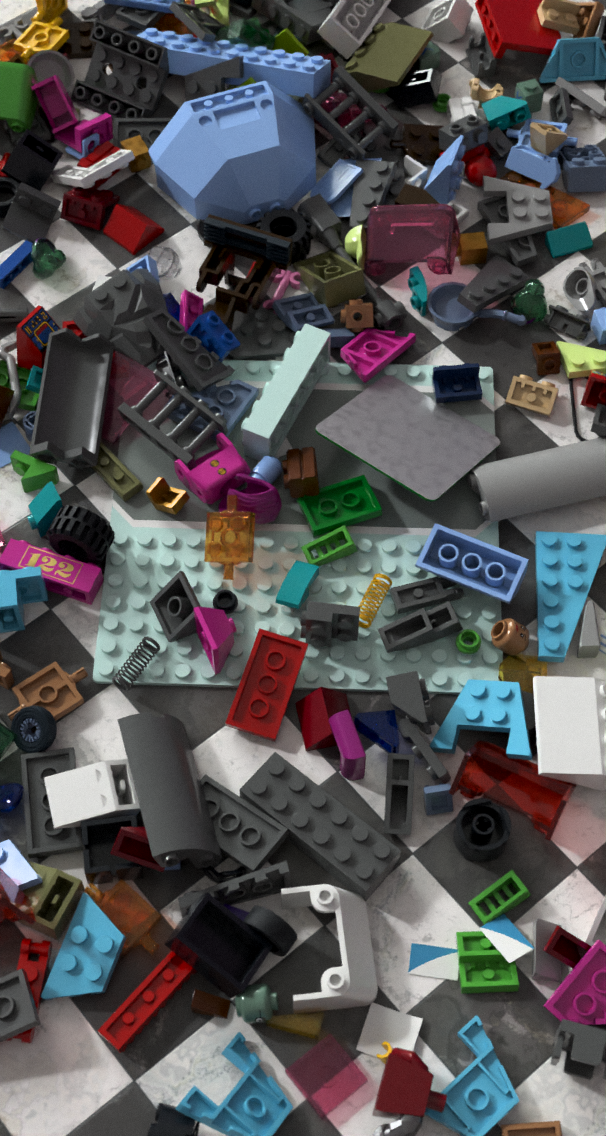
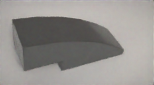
(420, 628)
(399, 794)

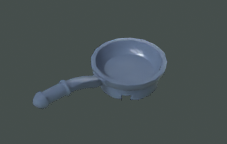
(452, 315)

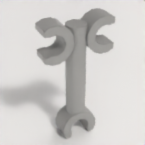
(13, 30)

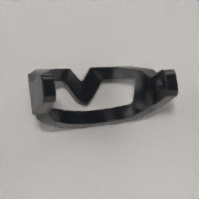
(219, 878)

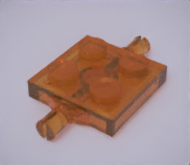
(229, 537)
(128, 913)

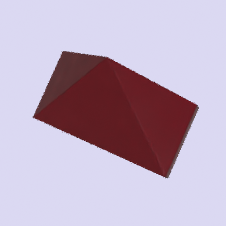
(134, 846)
(566, 947)

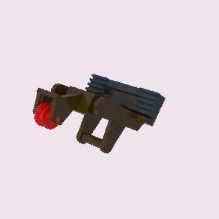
(232, 238)

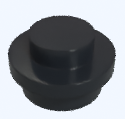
(225, 601)

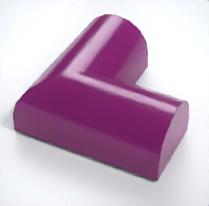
(350, 746)

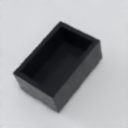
(218, 945)

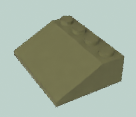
(387, 55)

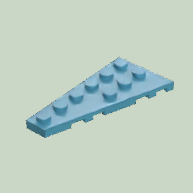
(563, 580)

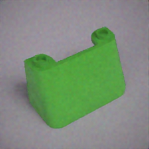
(17, 98)

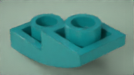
(419, 290)
(296, 584)

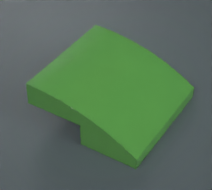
(483, 966)

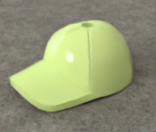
(355, 244)

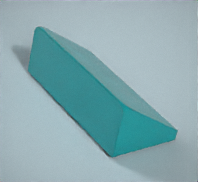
(568, 239)

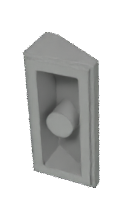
(543, 964)

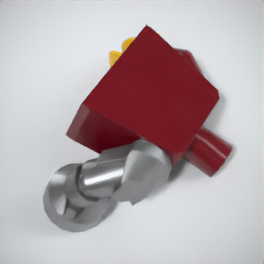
(404, 1093)

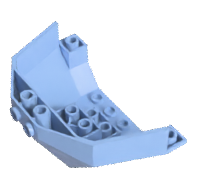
(237, 154)

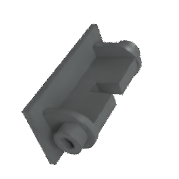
(576, 323)
(169, 366)

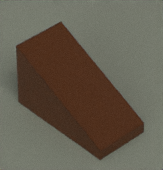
(210, 1004)

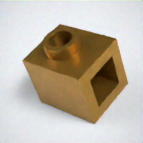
(140, 151)
(472, 248)

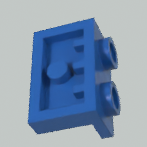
(214, 334)

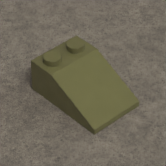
(331, 278)

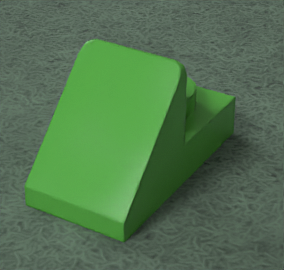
(34, 471)

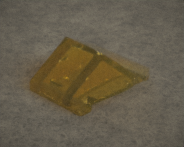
(522, 669)

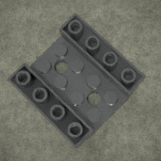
(131, 62)

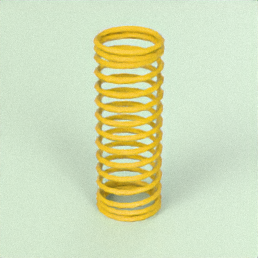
(385, 587)

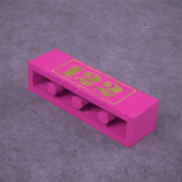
(61, 573)

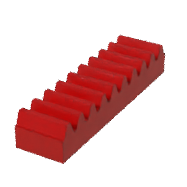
(146, 1001)

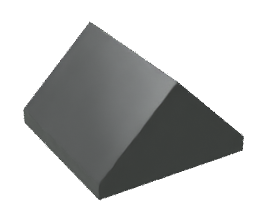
(175, 608)

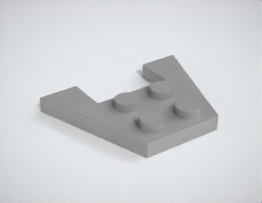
(526, 207)

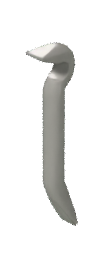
(13, 374)

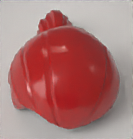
(479, 167)

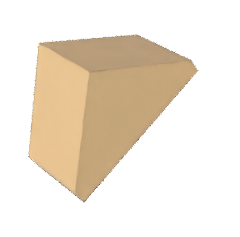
(545, 137)

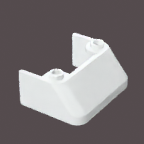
(355, 981)

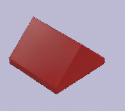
(131, 228)

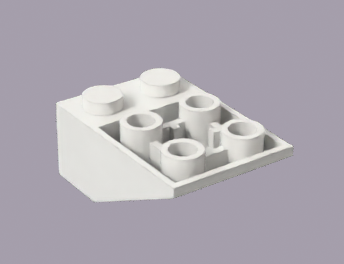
(91, 793)

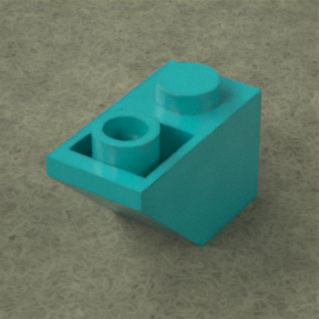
(505, 112)

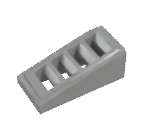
(589, 636)

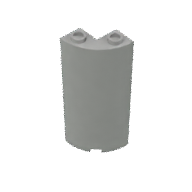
(540, 480)

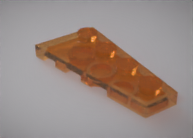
(563, 206)

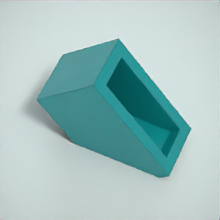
(44, 509)

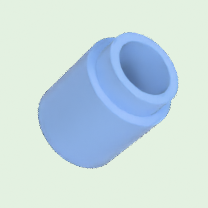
(267, 469)

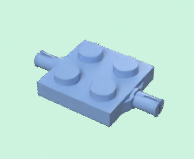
(524, 135)

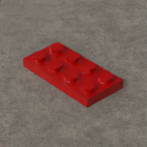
(267, 685)

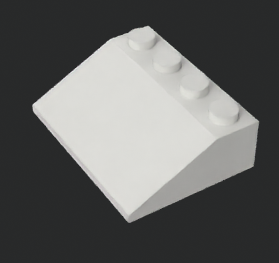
(571, 729)

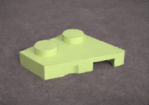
(580, 360)

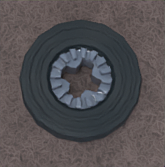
(23, 723)

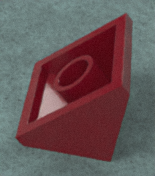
(314, 717)

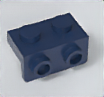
(456, 383)

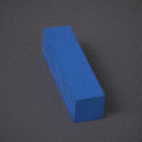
(15, 264)

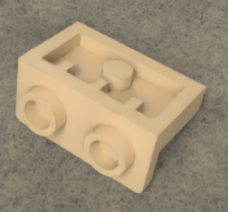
(559, 15)
(532, 395)

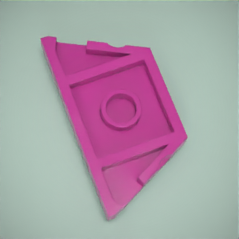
(374, 351)

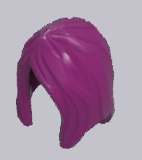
(258, 498)

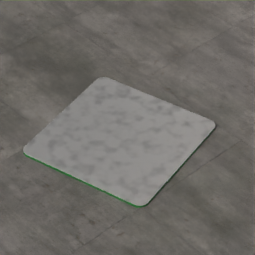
(408, 437)

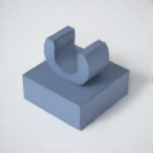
(437, 799)

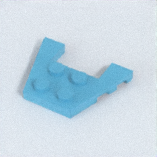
(487, 707)
(481, 1092)
(253, 1105)

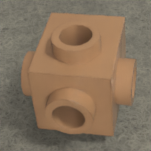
(363, 321)

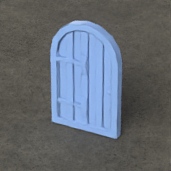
(336, 181)

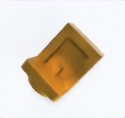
(165, 497)

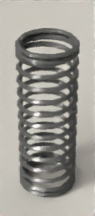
(146, 645)

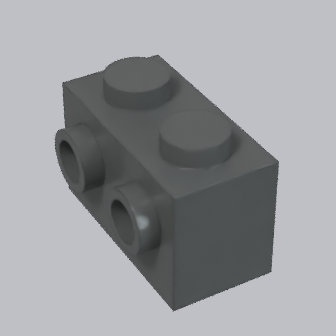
(471, 127)

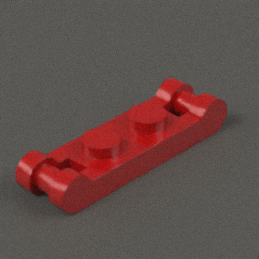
(36, 975)

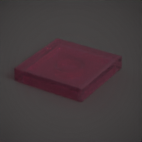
(326, 1076)

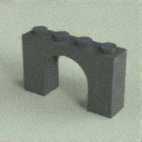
(297, 22)

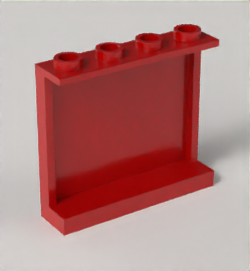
(515, 27)

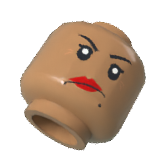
(510, 636)

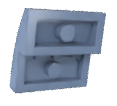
(302, 309)

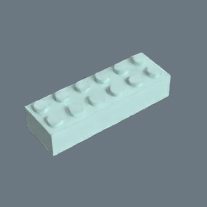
(286, 393)

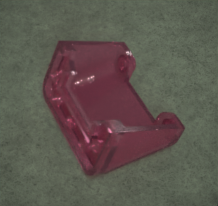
(411, 235)

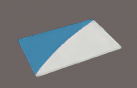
(506, 938)
(433, 962)

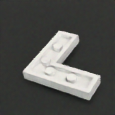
(86, 177)

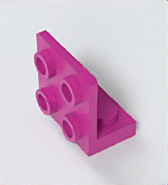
(77, 132)

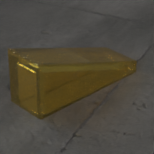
(306, 1025)

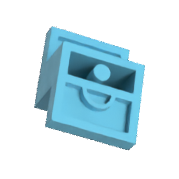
(16, 589)

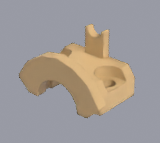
(483, 95)

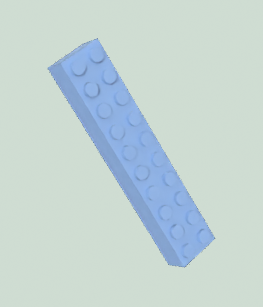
(286, 71)

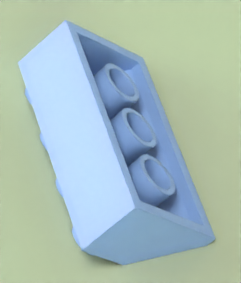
(473, 563)

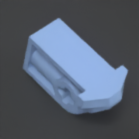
(534, 165)

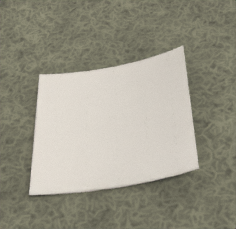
(388, 1026)

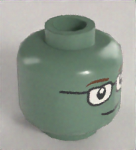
(256, 1003)

